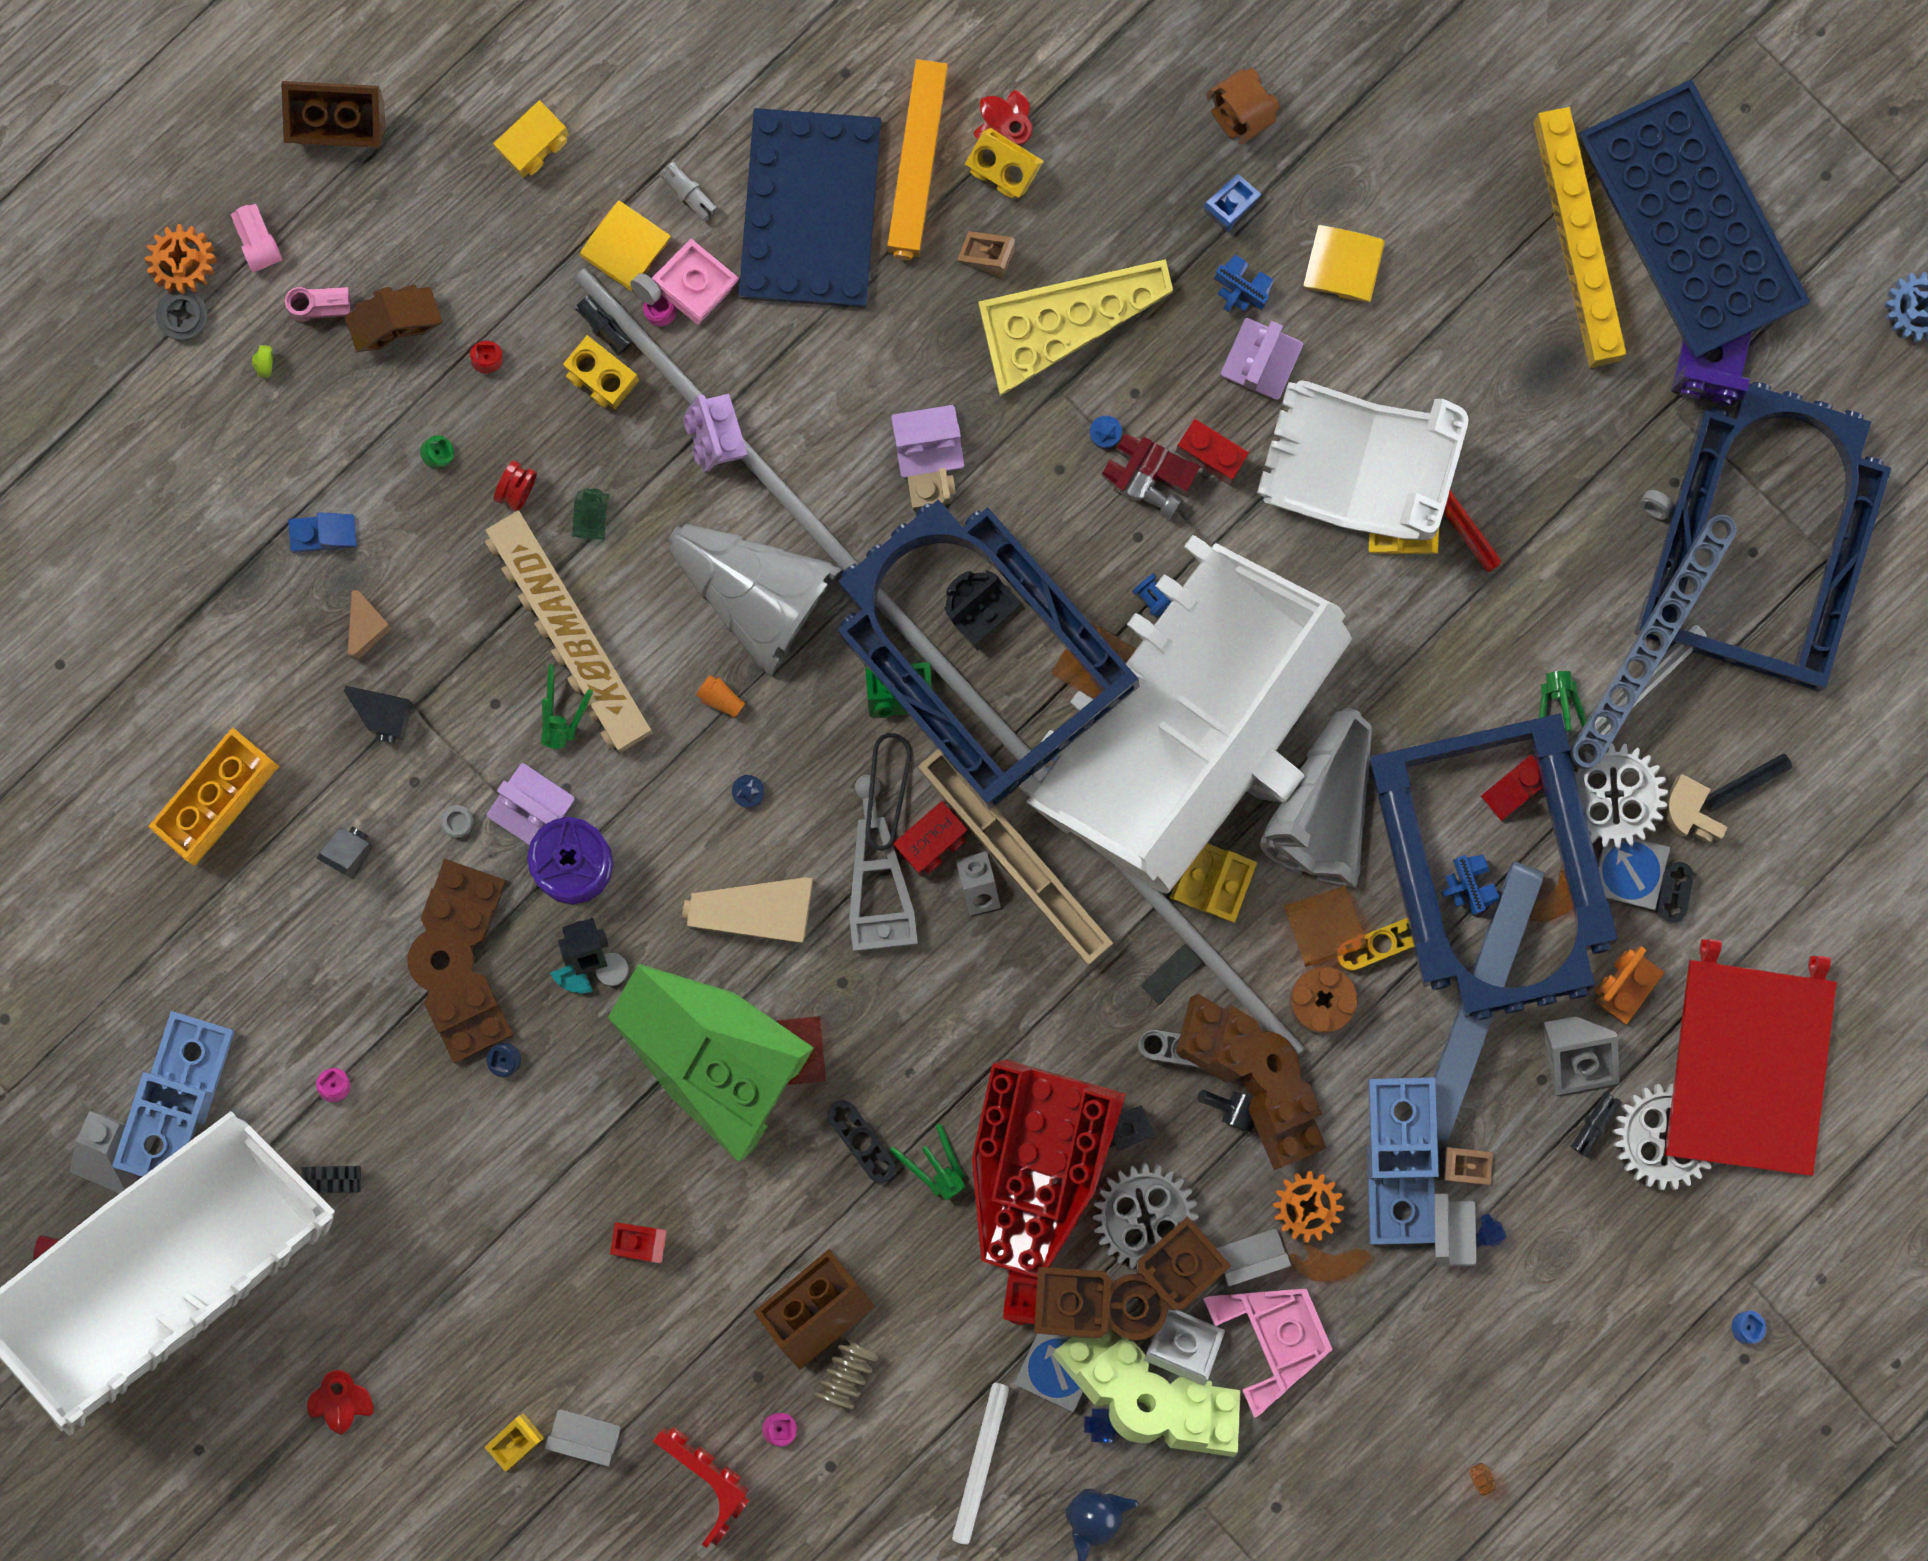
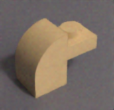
(1683, 809)

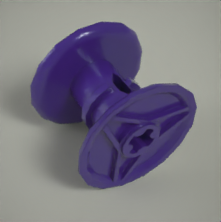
(581, 842)

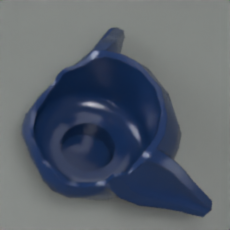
(1095, 1518)

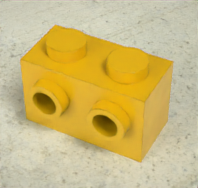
(531, 140)

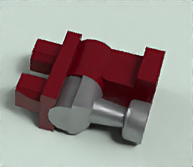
(1147, 465)

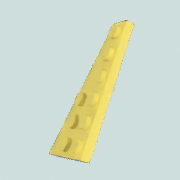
(1050, 322)

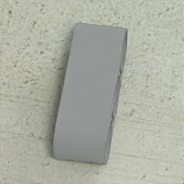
(1168, 1050)

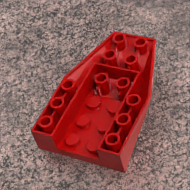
(1037, 1161)

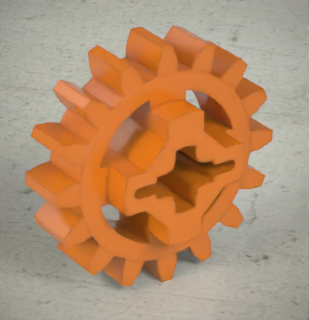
(192, 266)
(1321, 1212)

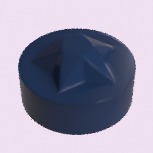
(748, 791)
(503, 1059)

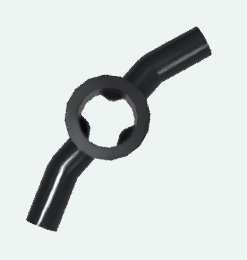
(1234, 1109)

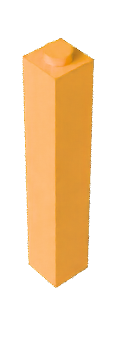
(917, 159)

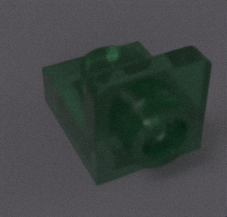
(590, 514)

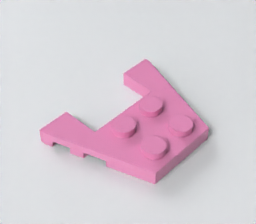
(1286, 1332)

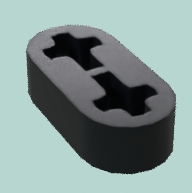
(1682, 894)

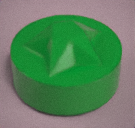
(437, 452)

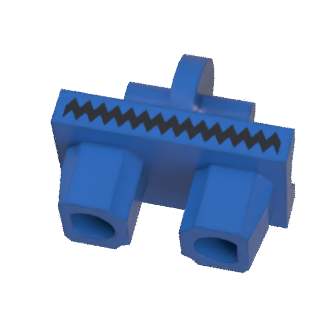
(1230, 277)
(1477, 897)

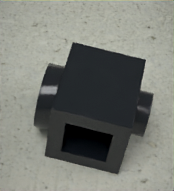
(584, 946)
(1131, 1129)

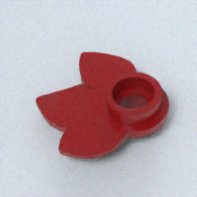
(1003, 114)
(342, 1405)

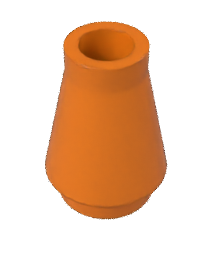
(719, 696)

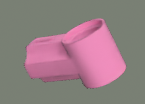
(258, 245)
(322, 303)

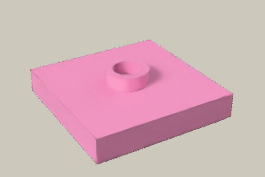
(695, 281)

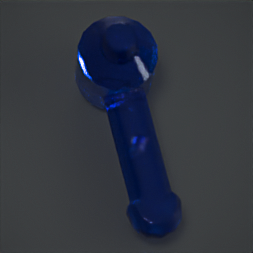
(1490, 1233)

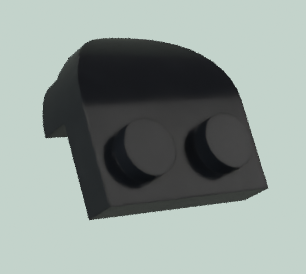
(980, 606)

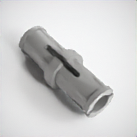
(688, 191)

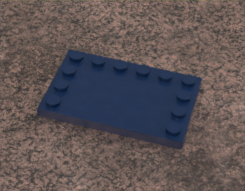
(810, 208)

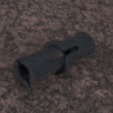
(603, 325)
(1596, 1124)

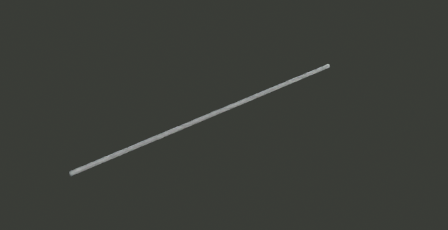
(927, 649)

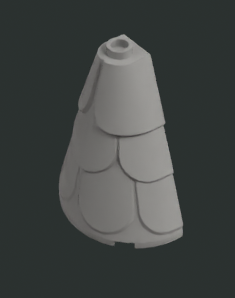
(753, 587)
(1325, 815)

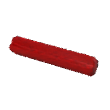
(1471, 534)

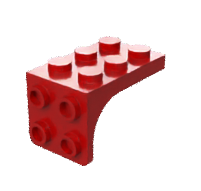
(724, 1482)

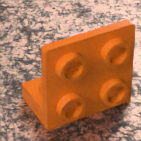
(1628, 986)

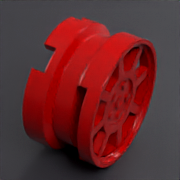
(515, 486)

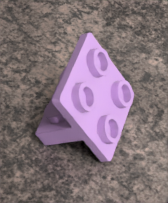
(1262, 358)
(714, 431)
(927, 441)
(528, 803)

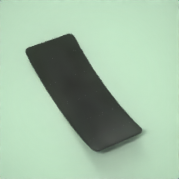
(1171, 973)

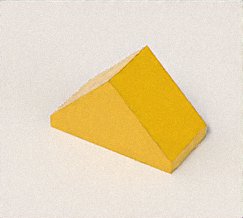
(514, 1442)

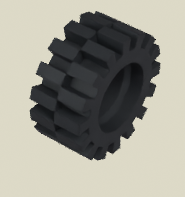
(333, 1178)

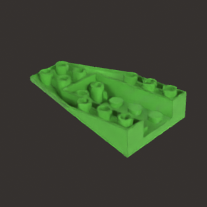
(710, 1053)

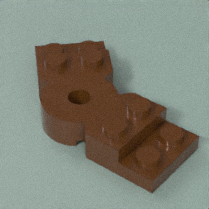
(458, 998)
(1234, 1047)
(1165, 1279)

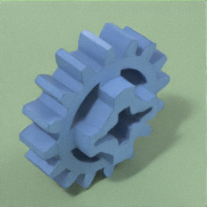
(1911, 297)

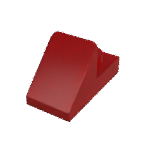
(1513, 788)
(638, 1242)

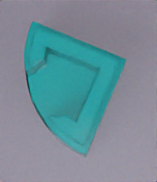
(570, 981)

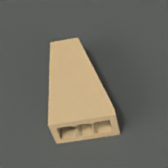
(759, 910)

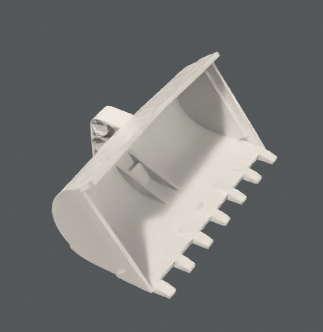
(1212, 706)
(154, 1269)

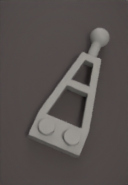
(885, 929)

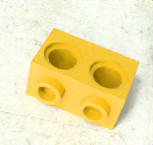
(1007, 155)
(605, 367)

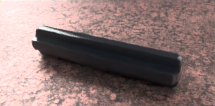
(1747, 782)

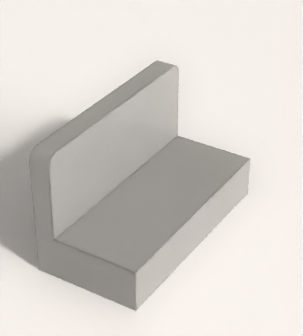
(1455, 1232)
(1254, 1257)
(583, 1437)

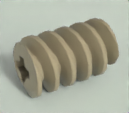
(846, 1376)

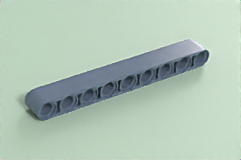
(1665, 631)
(1492, 967)

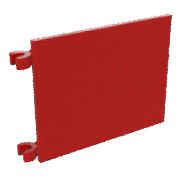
(1751, 1064)

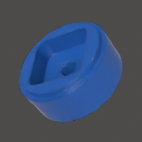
(1105, 432)
(1748, 1327)

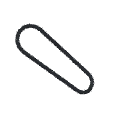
(901, 794)

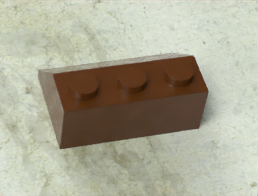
(332, 114)
(814, 1309)

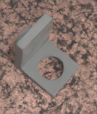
(977, 880)

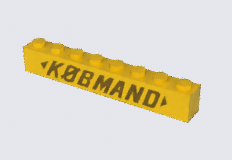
(1579, 237)

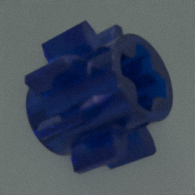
(1100, 1426)

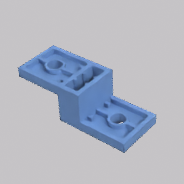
(174, 1093)
(1402, 1160)

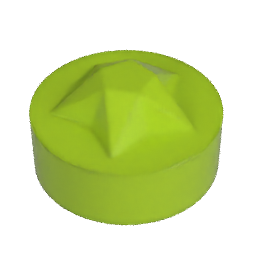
(263, 361)

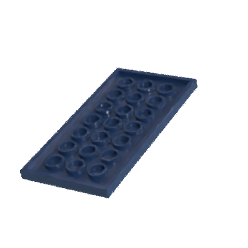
(1693, 219)

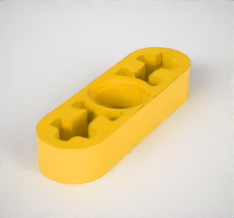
(1362, 960)

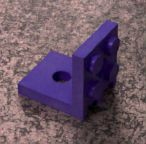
(1710, 380)

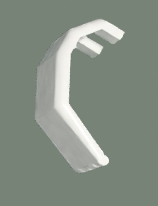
(1363, 461)

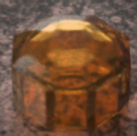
(1482, 1478)

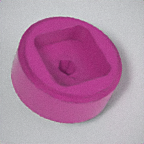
(660, 313)
(333, 1085)
(779, 1429)

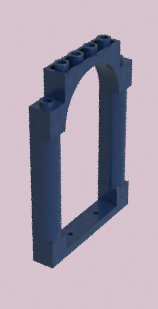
(1862, 496)
(996, 544)
(1591, 910)

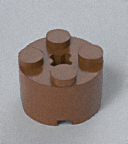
(1243, 105)
(1341, 1003)

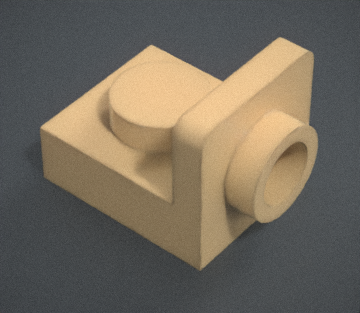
(931, 487)

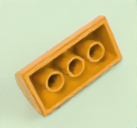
(213, 796)

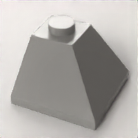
(1581, 1055)
(96, 1152)

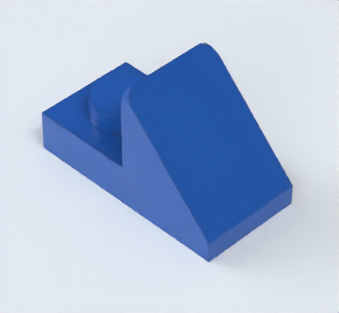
(1231, 202)
(322, 532)

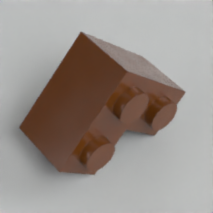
(392, 316)

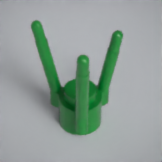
(1561, 688)
(554, 728)
(947, 1181)

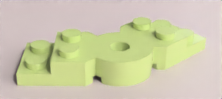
(1183, 1412)

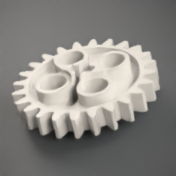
(1644, 794)
(1636, 1133)

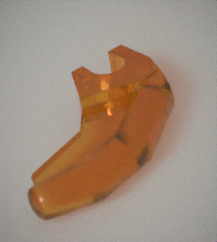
(1555, 904)
(1328, 1267)

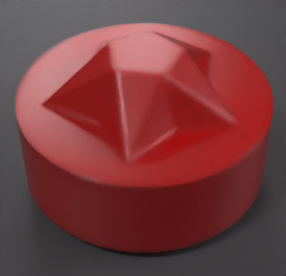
(486, 357)

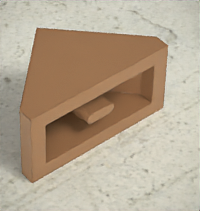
(987, 252)
(365, 626)
(1466, 1166)

